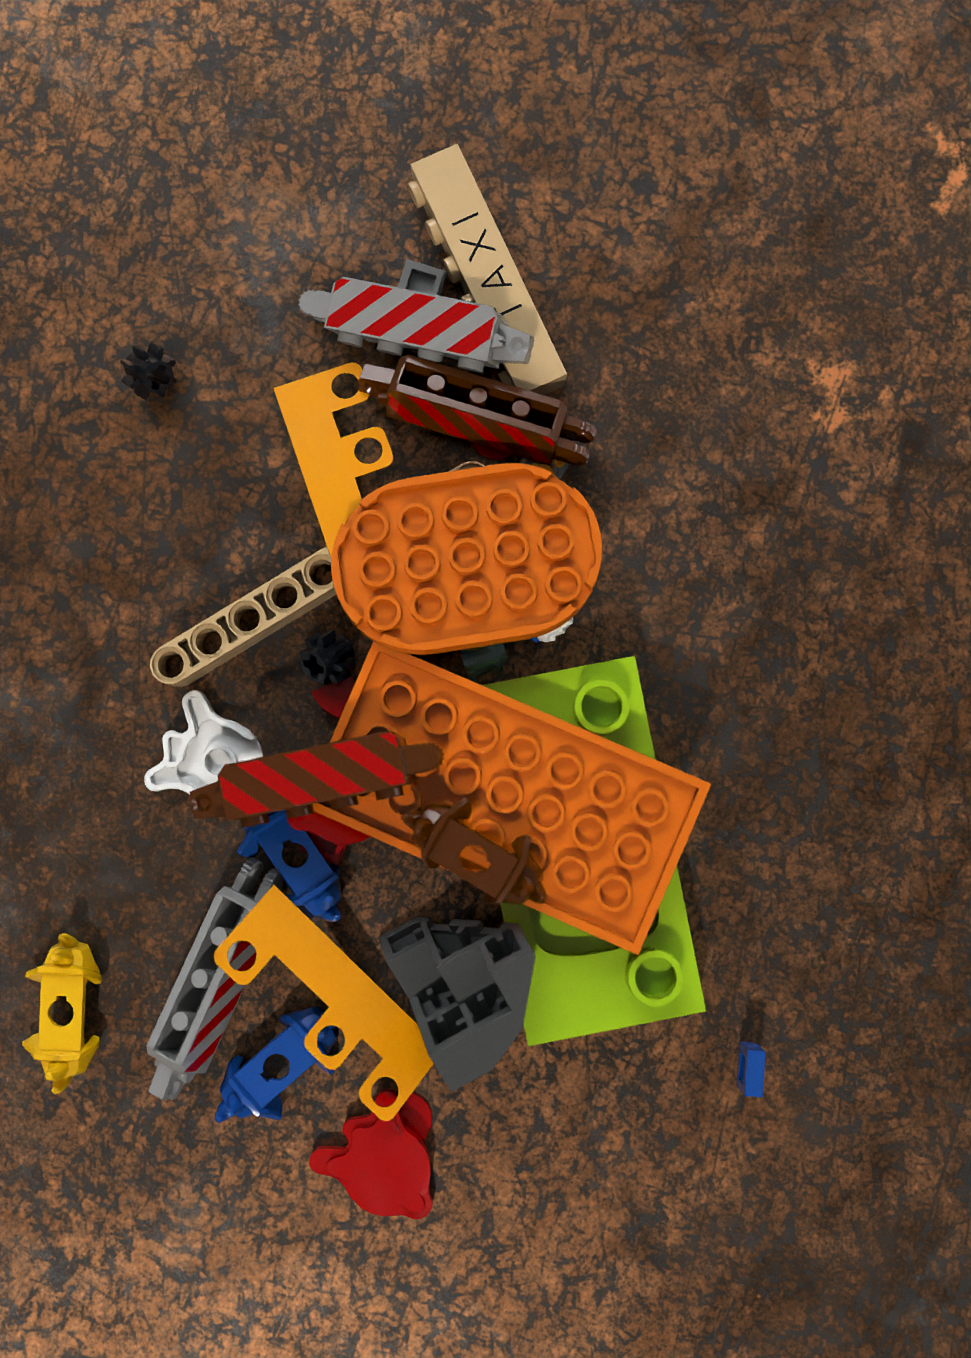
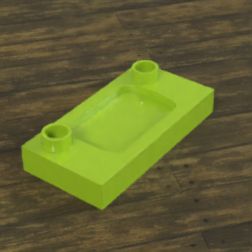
(578, 979)

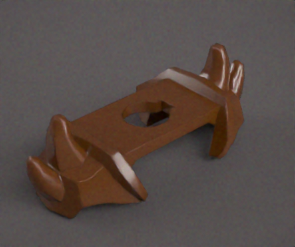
(442, 838)

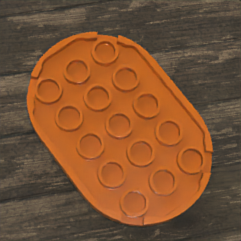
(466, 558)

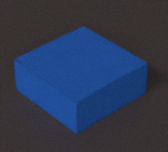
(750, 1069)

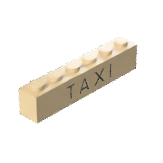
(482, 261)

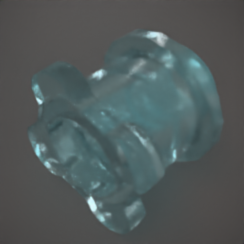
(483, 659)

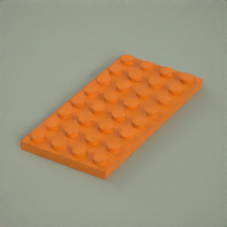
(596, 812)

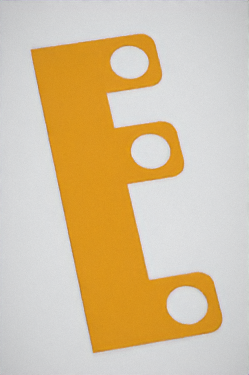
(323, 455)
(353, 998)

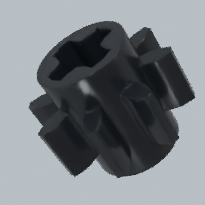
(145, 381)
(327, 657)

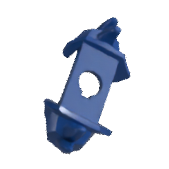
(314, 884)
(249, 1092)

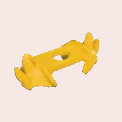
(58, 1046)

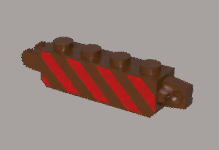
(478, 410)
(313, 776)

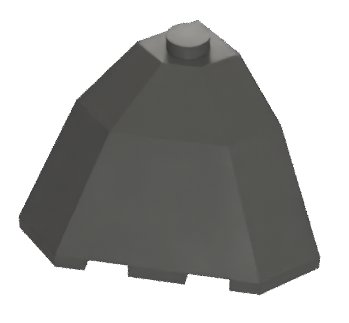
(464, 989)

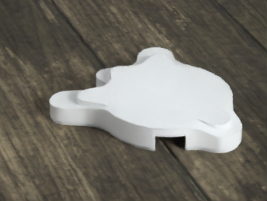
(200, 752)

